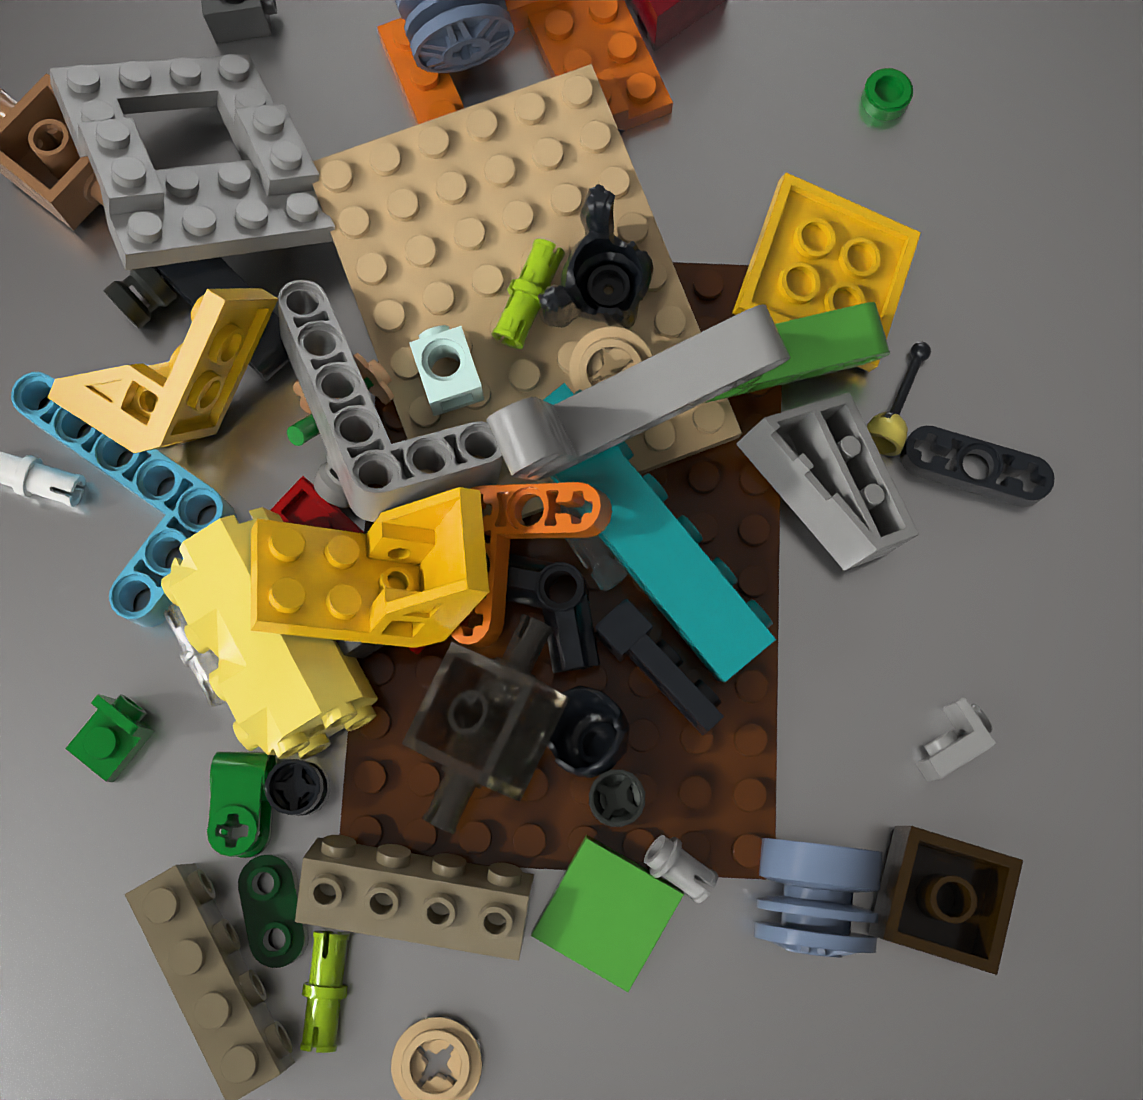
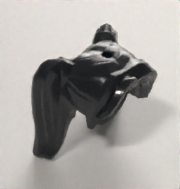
(599, 263)

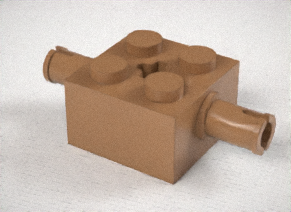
(42, 156)

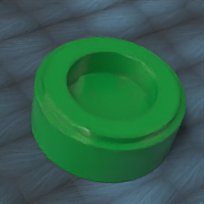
(887, 94)

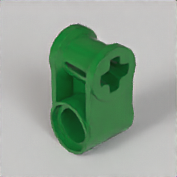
(240, 800)

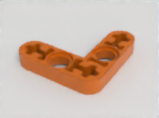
(507, 524)

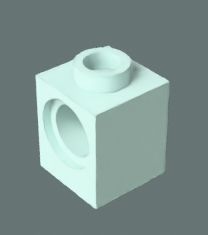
(454, 390)

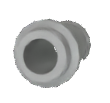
(676, 865)

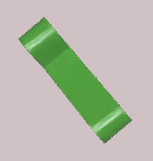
(823, 346)

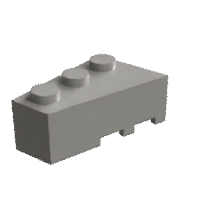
(832, 478)

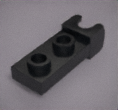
(627, 634)

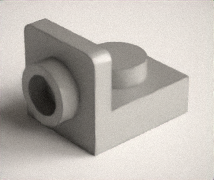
(952, 752)

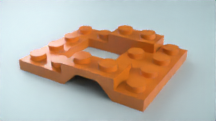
(568, 38)

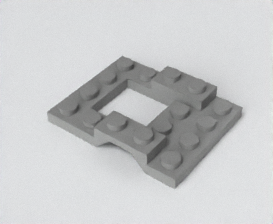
(198, 208)

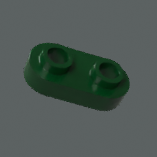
(272, 910)

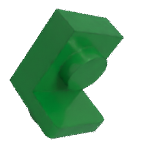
(111, 736)

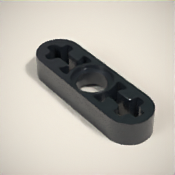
(1010, 488)

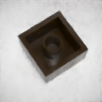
(946, 898)

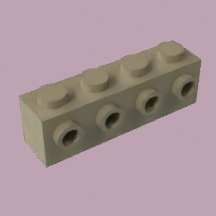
(414, 896)
(211, 980)

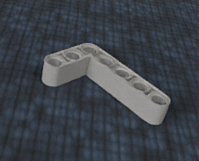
(330, 372)
(550, 438)

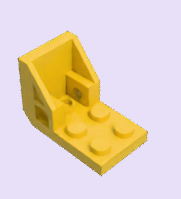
(177, 398)
(393, 586)

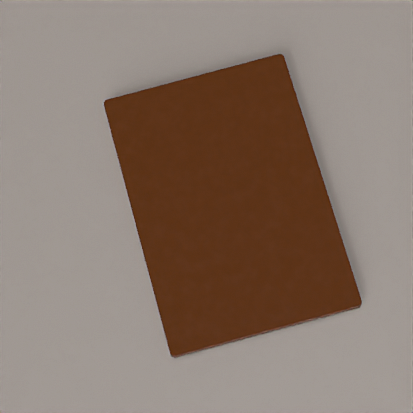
(702, 789)

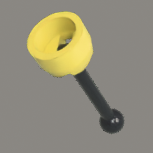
(889, 428)

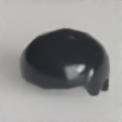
(589, 733)

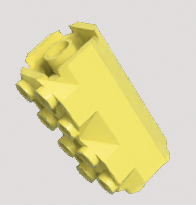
(280, 687)

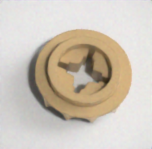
(588, 353)
(436, 1034)

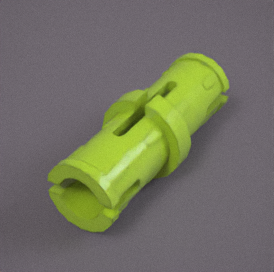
(524, 293)
(324, 991)

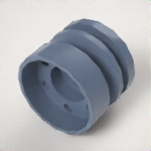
(455, 33)
(818, 897)

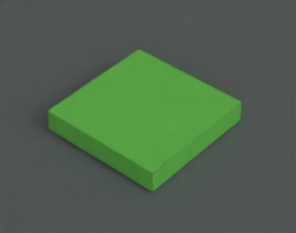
(607, 913)

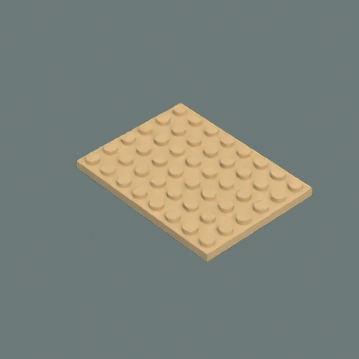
(447, 219)

